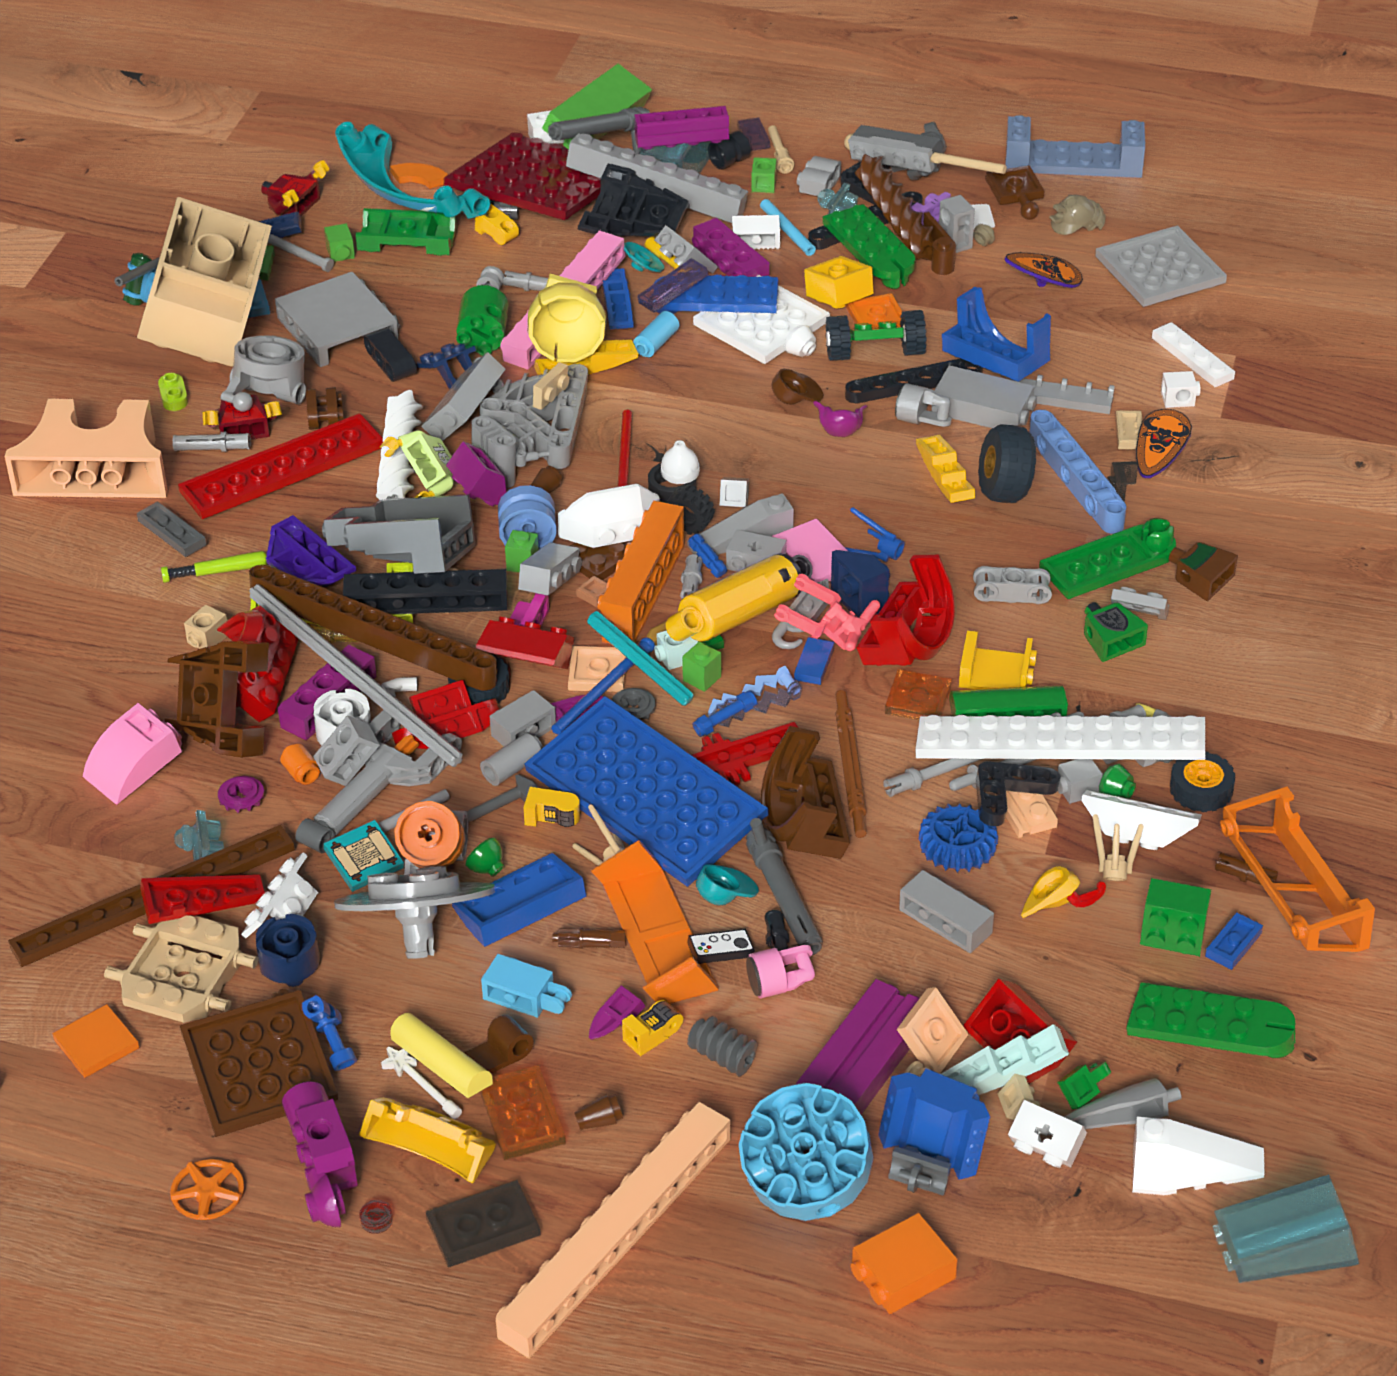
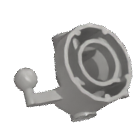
(268, 367)

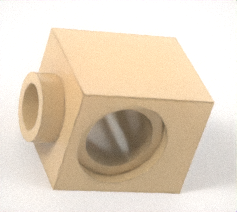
(202, 627)

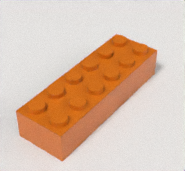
(644, 569)

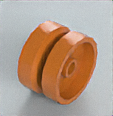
(417, 823)

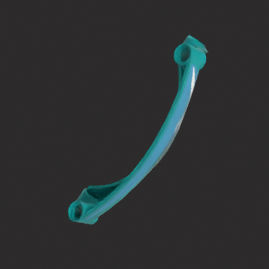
(369, 158)

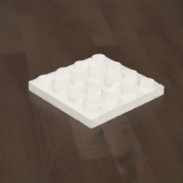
(763, 333)

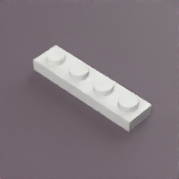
(1193, 354)

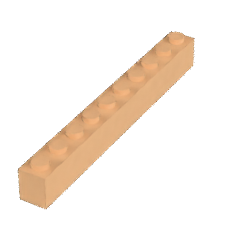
(612, 1230)

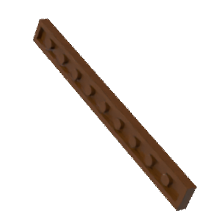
(130, 905)

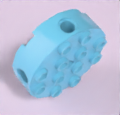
(814, 1182)

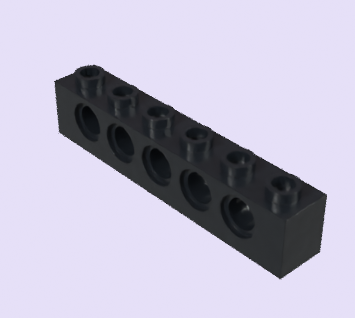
(430, 591)

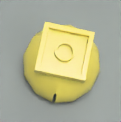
(568, 317)

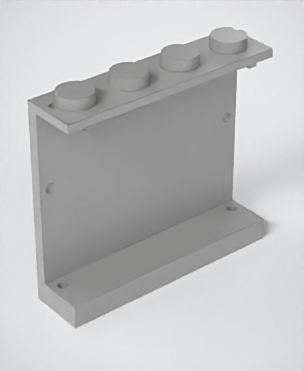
(333, 314)

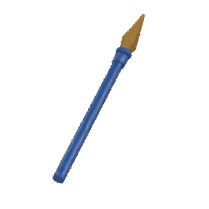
(646, 644)

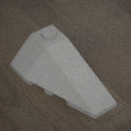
(762, 517)

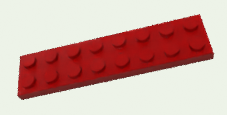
(280, 466)

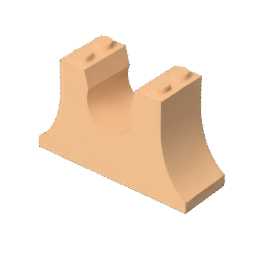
(89, 462)

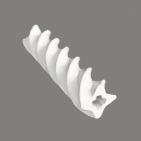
(396, 469)

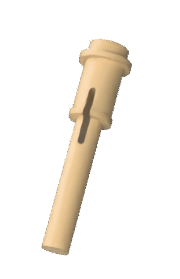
(784, 162)

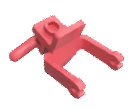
(836, 623)

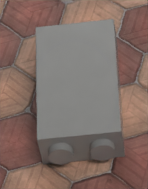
(463, 397)
(986, 398)

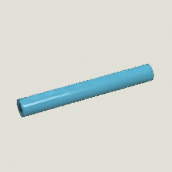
(794, 234)

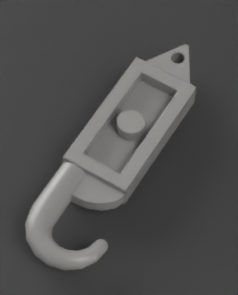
(805, 605)

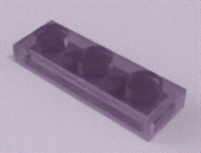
(672, 285)

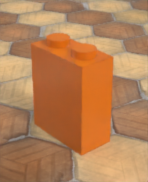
(903, 1263)

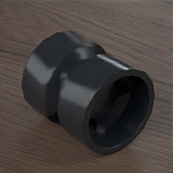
(729, 150)

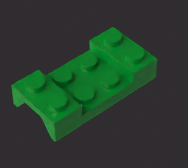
(406, 228)

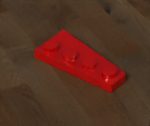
(182, 896)

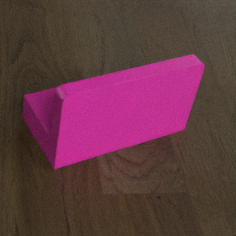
(531, 612)

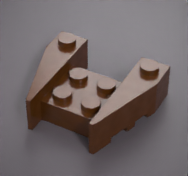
(210, 693)

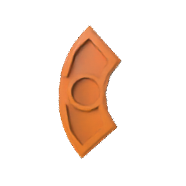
(418, 173)

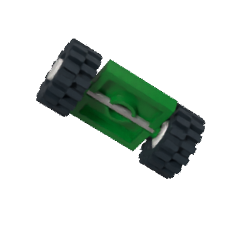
(840, 335)

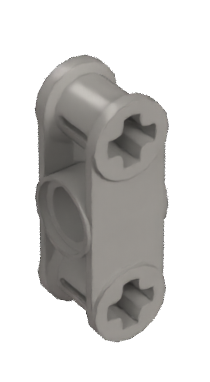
(1012, 585)

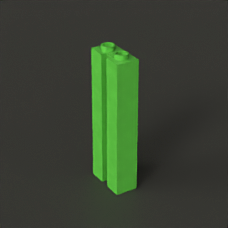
(605, 95)

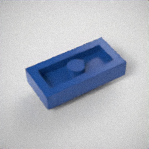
(1234, 941)

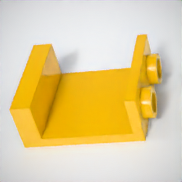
(995, 668)

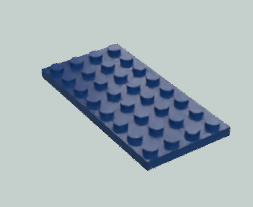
(647, 789)

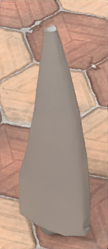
(1125, 1105)

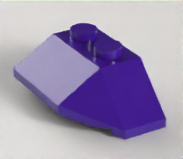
(304, 554)

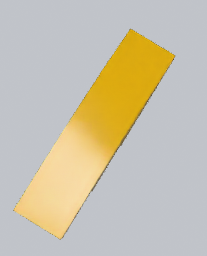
(606, 356)
(944, 468)

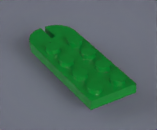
(872, 244)
(1111, 558)
(1212, 1020)

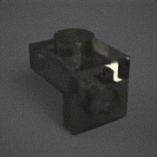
(1122, 475)

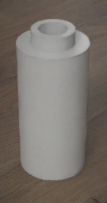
(510, 759)

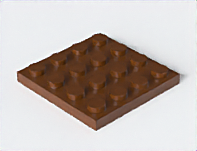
(252, 1059)

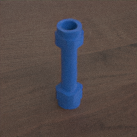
(745, 702)

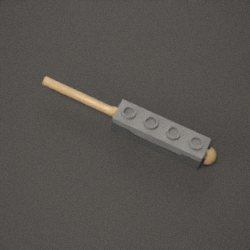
(909, 150)

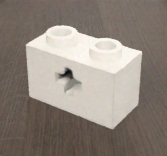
(1033, 1122)

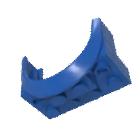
(983, 345)

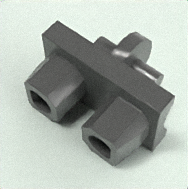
(920, 1170)

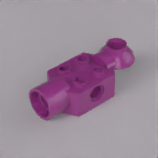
(322, 1149)

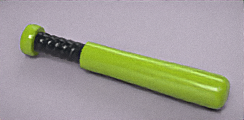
(221, 565)

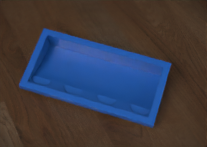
(521, 899)

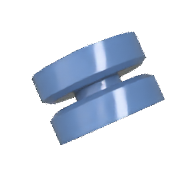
(529, 511)

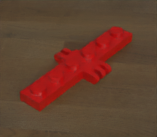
(734, 757)

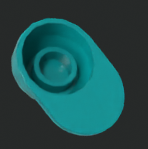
(723, 884)

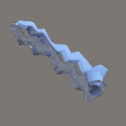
(783, 697)

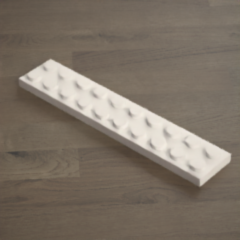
(1061, 737)

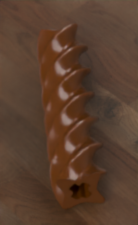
(896, 207)

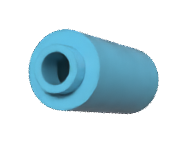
(656, 334)

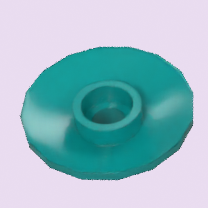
(643, 258)

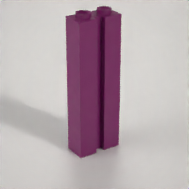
(864, 1046)

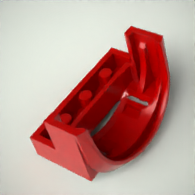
(890, 637)
(260, 691)

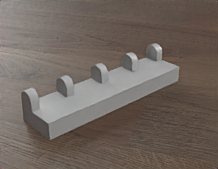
(1072, 396)

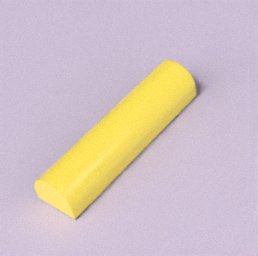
(440, 1055)

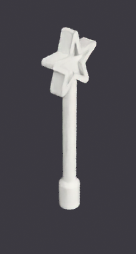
(402, 1062)

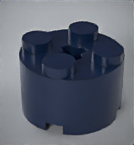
(287, 949)

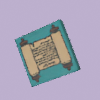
(362, 854)

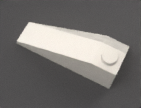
(1183, 1156)

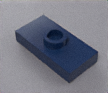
(284, 224)

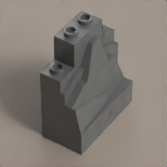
(411, 530)

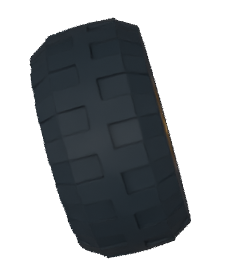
(1007, 463)

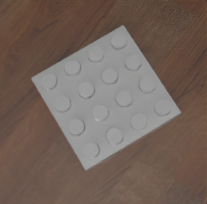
(1160, 265)

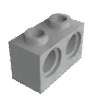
(958, 221)
(346, 750)

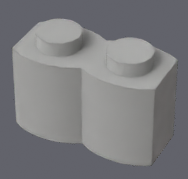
(819, 175)

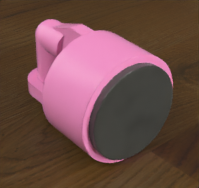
(768, 973)

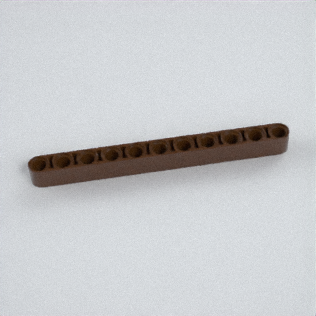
(378, 628)

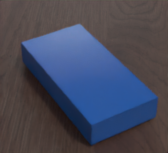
(814, 661)

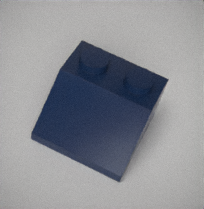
(859, 580)

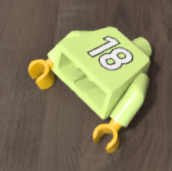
(427, 457)

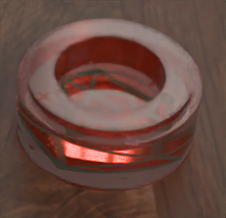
(376, 1216)

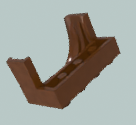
(819, 821)

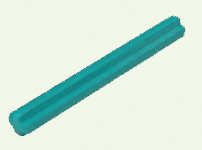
(640, 658)

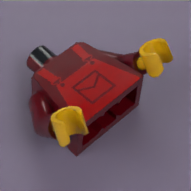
(295, 192)
(252, 421)

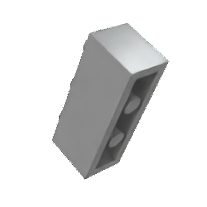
(549, 568)
(946, 911)

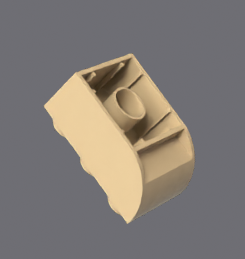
(204, 282)

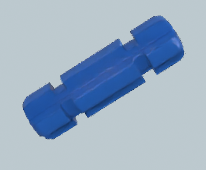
(708, 556)

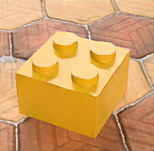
(838, 281)

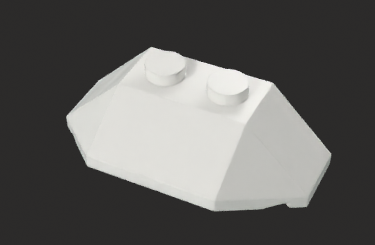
(605, 515)
(1160, 823)

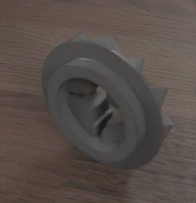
(636, 697)

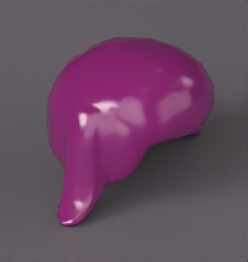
(840, 422)

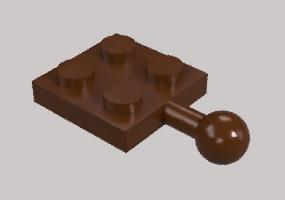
(1017, 185)

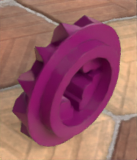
(247, 786)

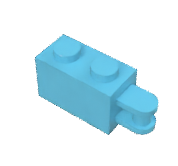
(523, 987)

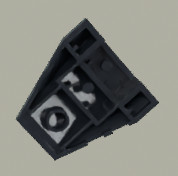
(632, 206)

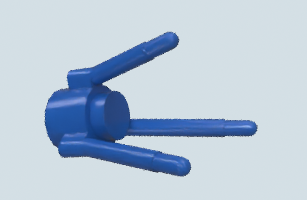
(888, 543)

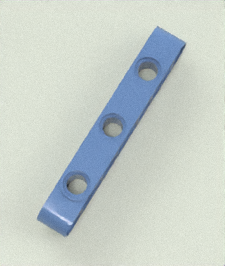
(1078, 472)

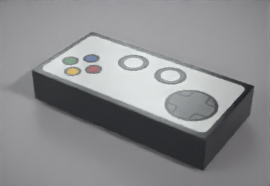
(720, 946)

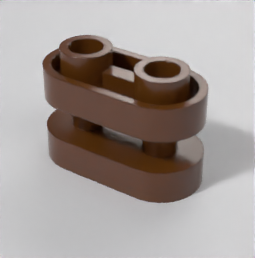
(334, 407)

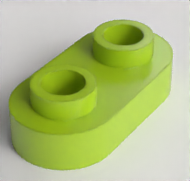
(173, 392)

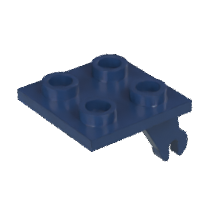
(440, 359)

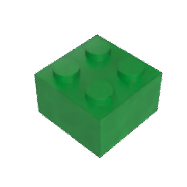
(1175, 917)

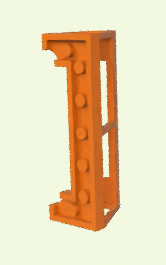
(1352, 915)

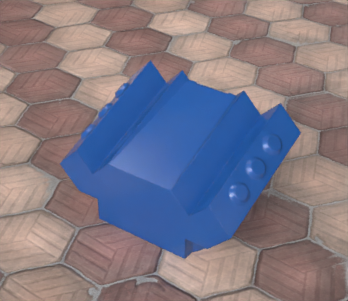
(936, 1118)

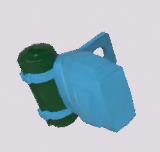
(138, 290)

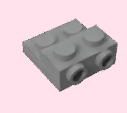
(675, 245)

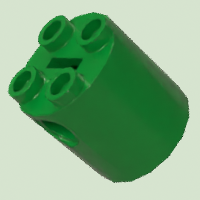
(482, 318)

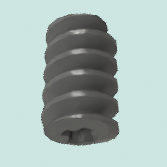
(722, 1045)

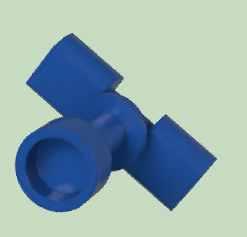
(328, 1018)

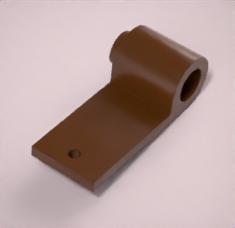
(942, 249)
(505, 1045)

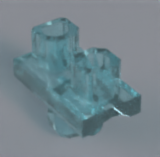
(839, 201)
(200, 836)

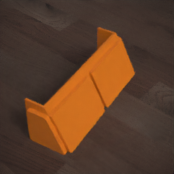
(654, 925)

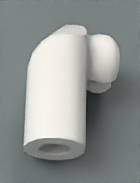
(400, 685)

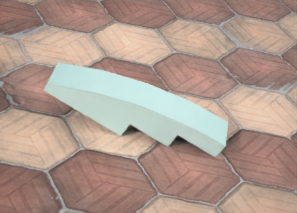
(1021, 1056)

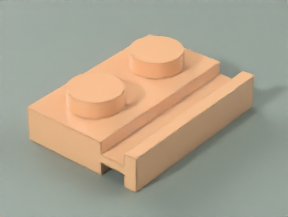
(1029, 813)

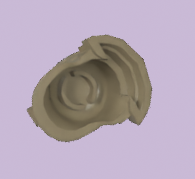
(1077, 212)

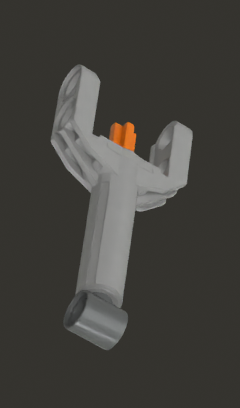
(383, 767)

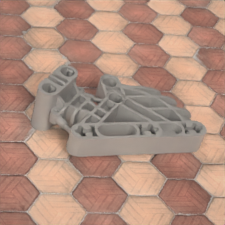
(517, 432)

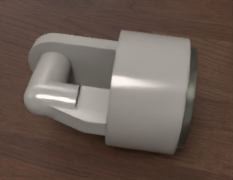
(913, 403)

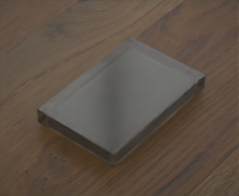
(482, 1223)

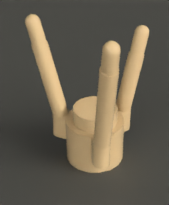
(615, 842)
(1115, 866)

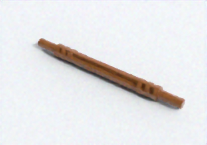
(850, 764)

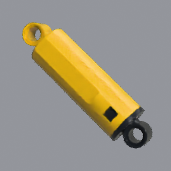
(738, 598)

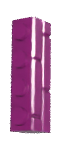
(681, 127)

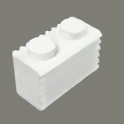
(758, 230)

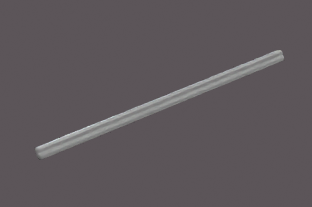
(357, 676)

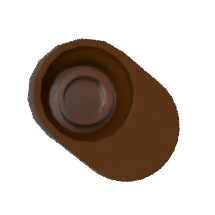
(793, 387)

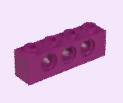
(728, 250)
(297, 711)

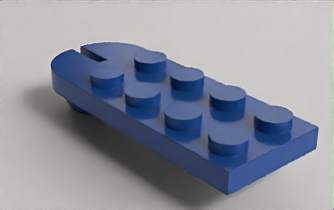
(728, 294)

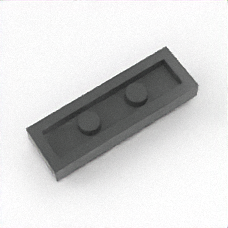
(171, 529)

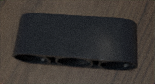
(390, 355)

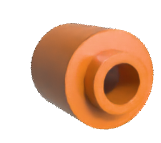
(300, 764)

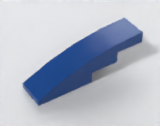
(617, 300)

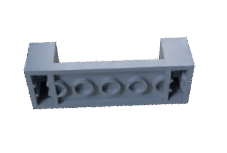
(1076, 157)

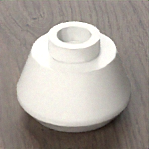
(800, 341)

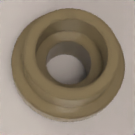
(983, 234)

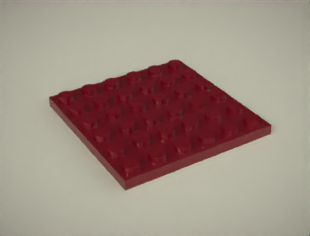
(527, 176)

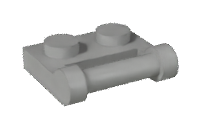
(1150, 604)

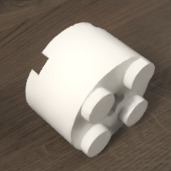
(332, 709)

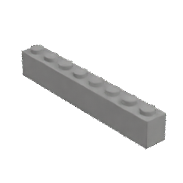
(703, 193)

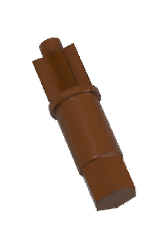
(589, 938)

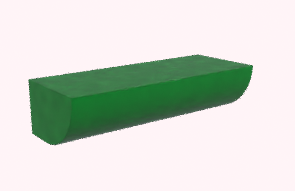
(1010, 701)

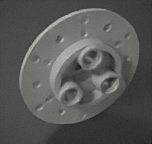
(415, 901)

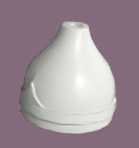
(680, 464)

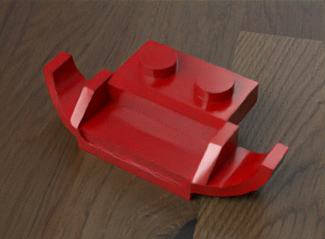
(449, 711)

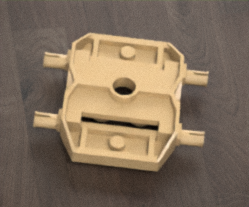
(151, 978)

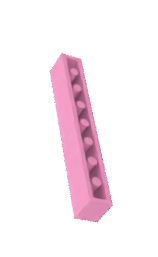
(591, 267)

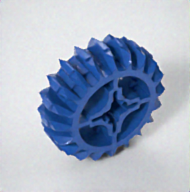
(957, 838)

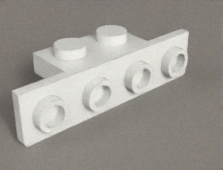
(287, 896)

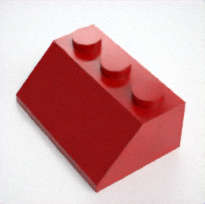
(527, 642)
(1008, 1014)

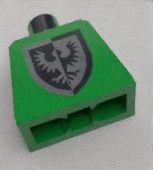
(1113, 630)

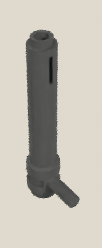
(598, 124)
(769, 860)

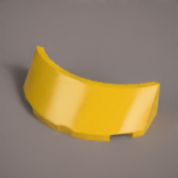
(428, 1135)

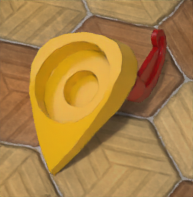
(1057, 888)

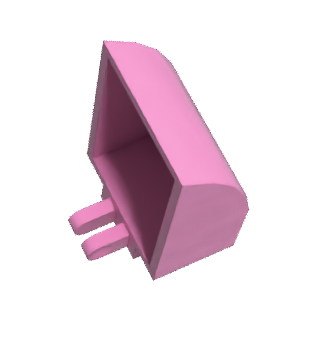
(131, 753)

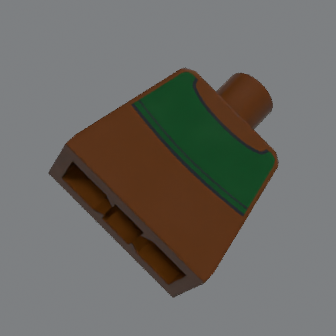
(1204, 568)

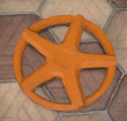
(207, 1189)

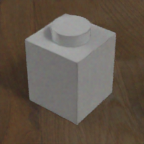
(1077, 778)

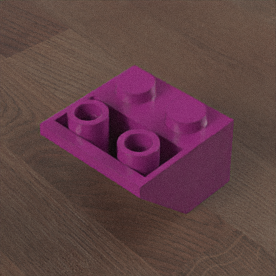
(477, 474)

